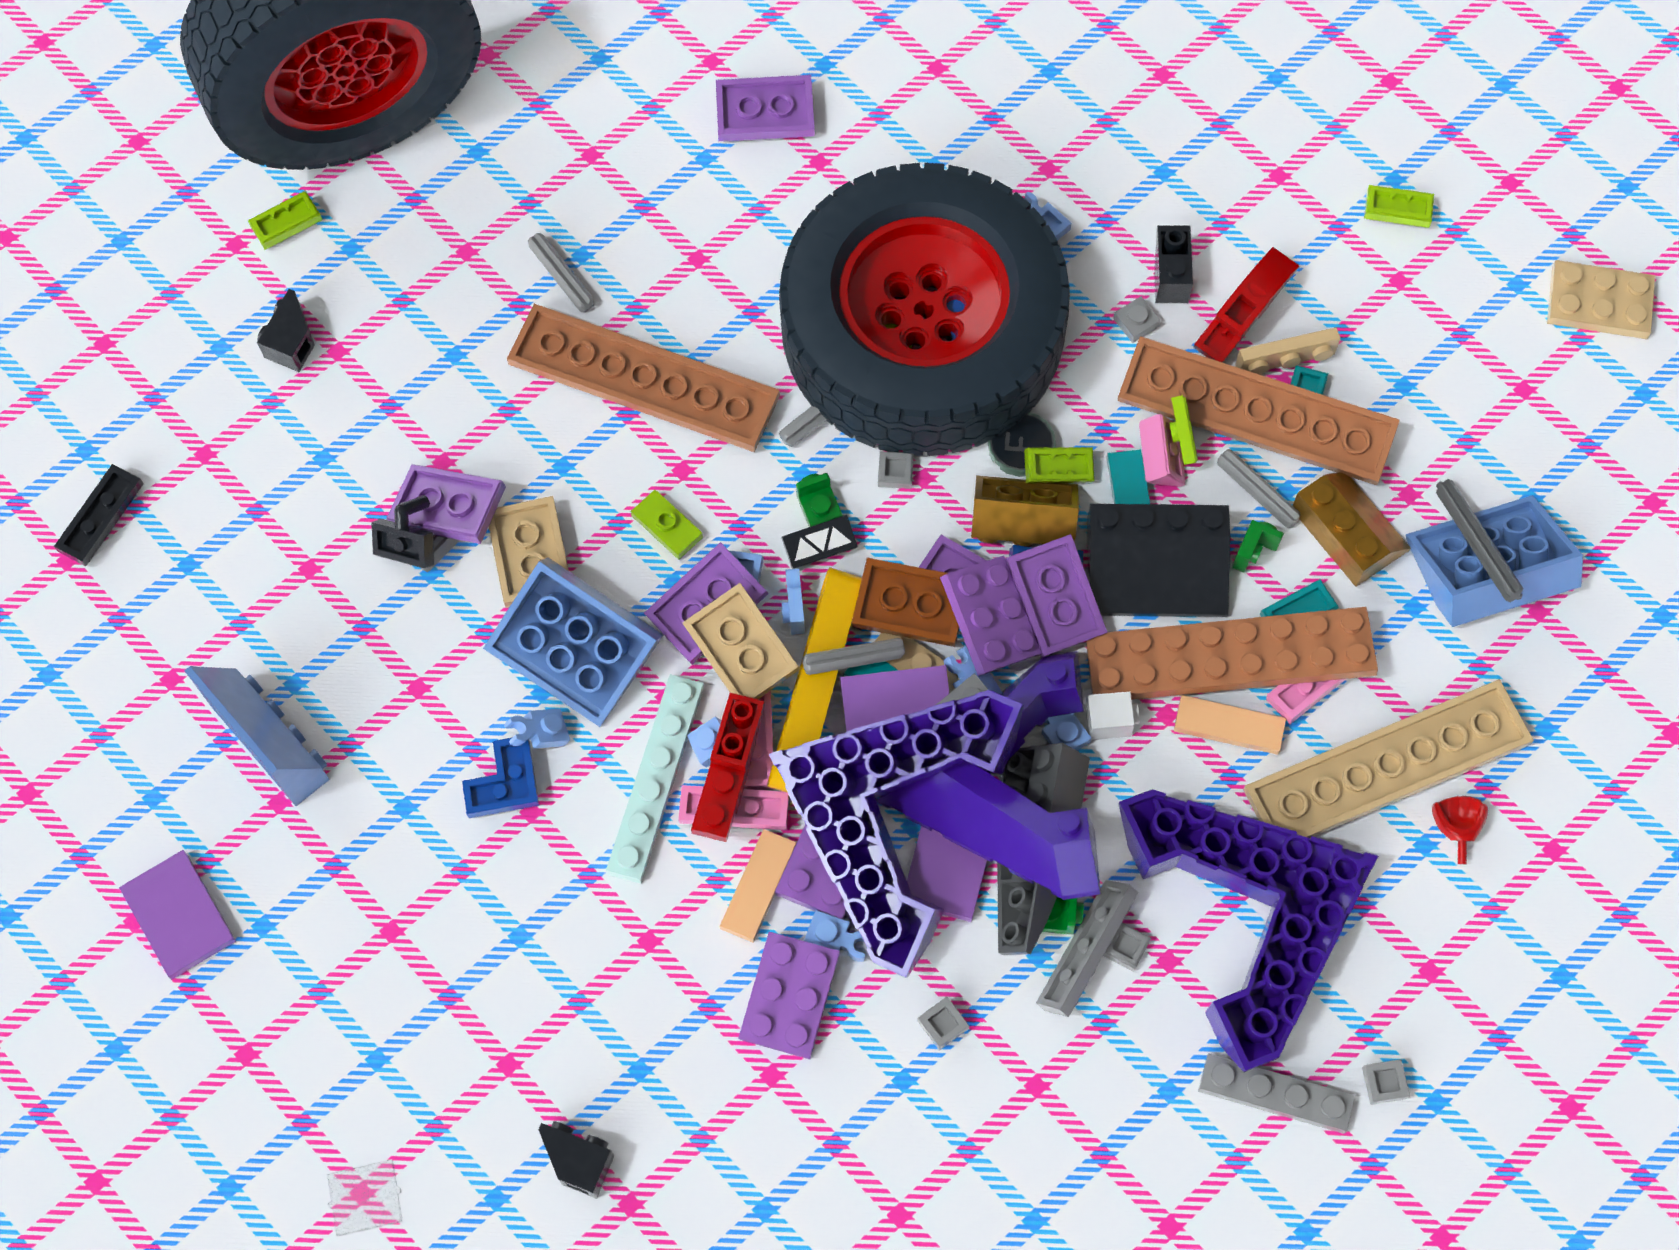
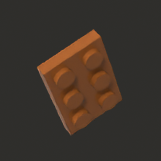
(905, 603)

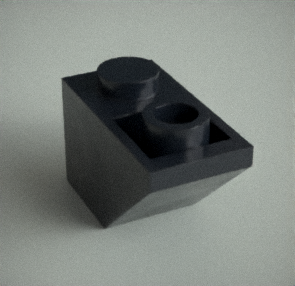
(1173, 264)
(287, 334)
(577, 1161)

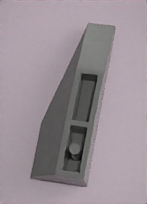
(1055, 781)

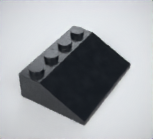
(1159, 559)

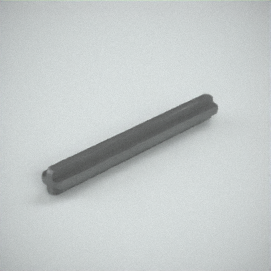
(1479, 541)

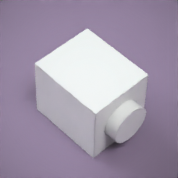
(1111, 715)

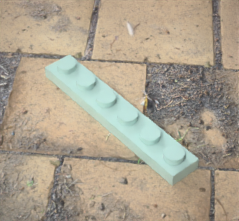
(655, 779)

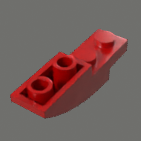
(1246, 305)
(728, 767)

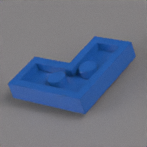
(509, 789)

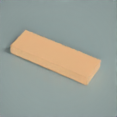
(1229, 724)
(757, 886)

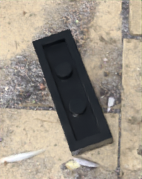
(98, 515)

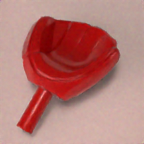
(1460, 820)

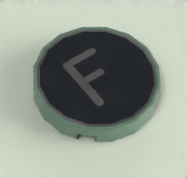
(1009, 447)

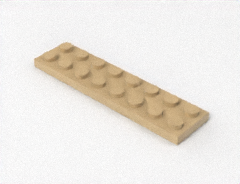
(1391, 763)

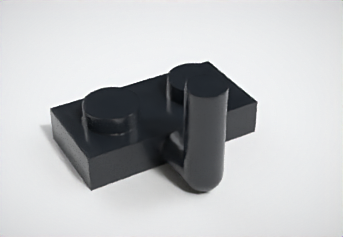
(401, 541)

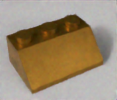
(1023, 511)
(1349, 526)

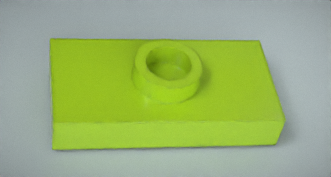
(1399, 206)
(285, 220)
(1182, 430)
(1059, 465)
(666, 524)

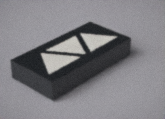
(819, 542)

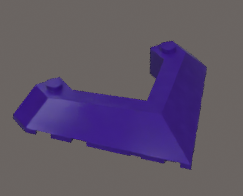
(836, 790)
(998, 821)
(1301, 878)

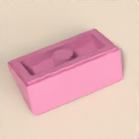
(1160, 455)

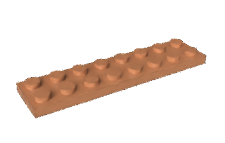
(644, 377)
(1260, 410)
(1233, 654)

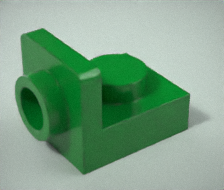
(817, 499)
(1257, 536)
(1064, 916)

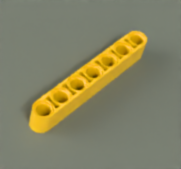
(814, 691)

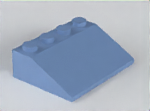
(1528, 541)
(572, 641)
(261, 730)

